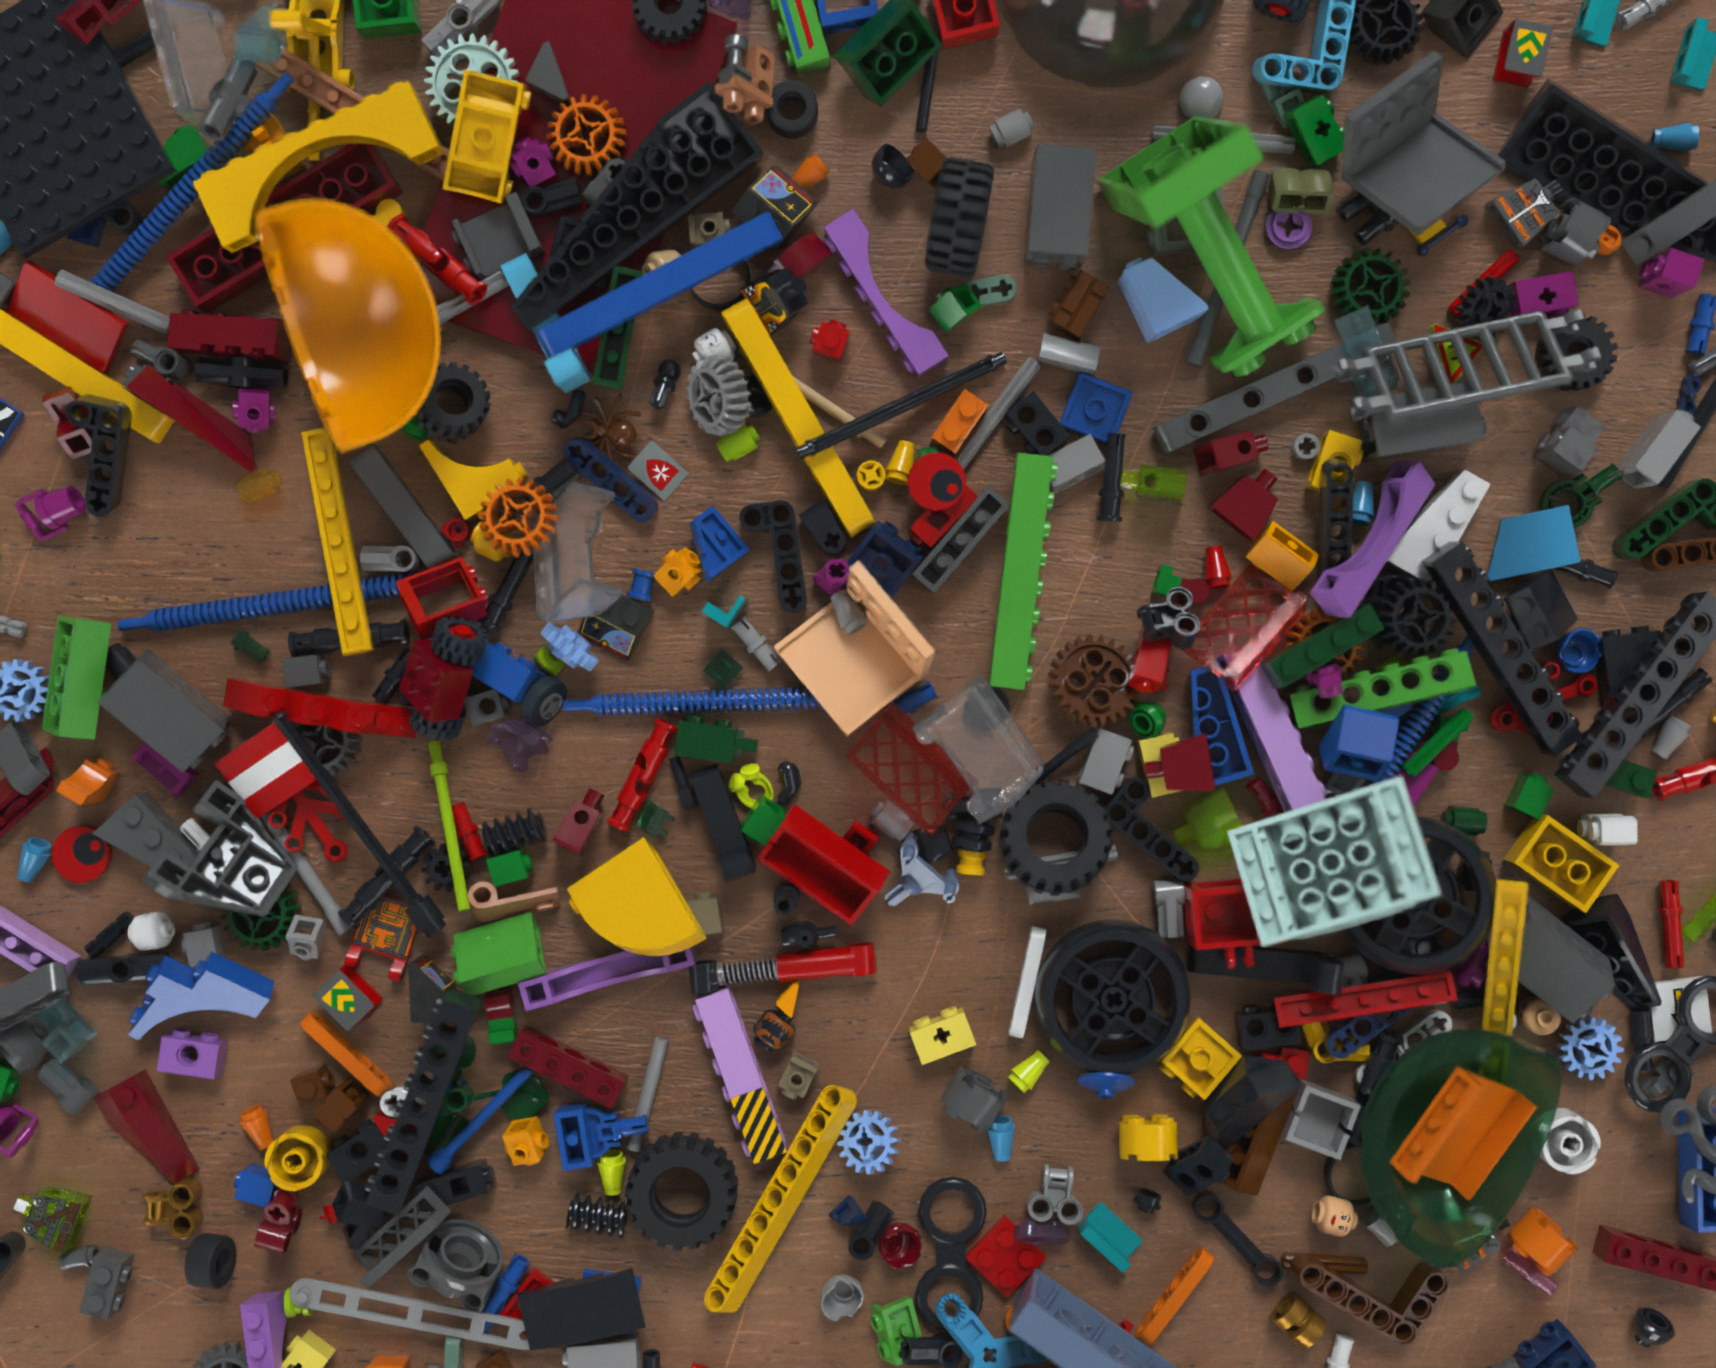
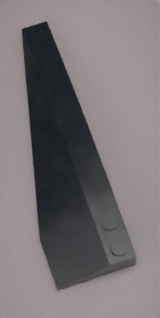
(671, 174)

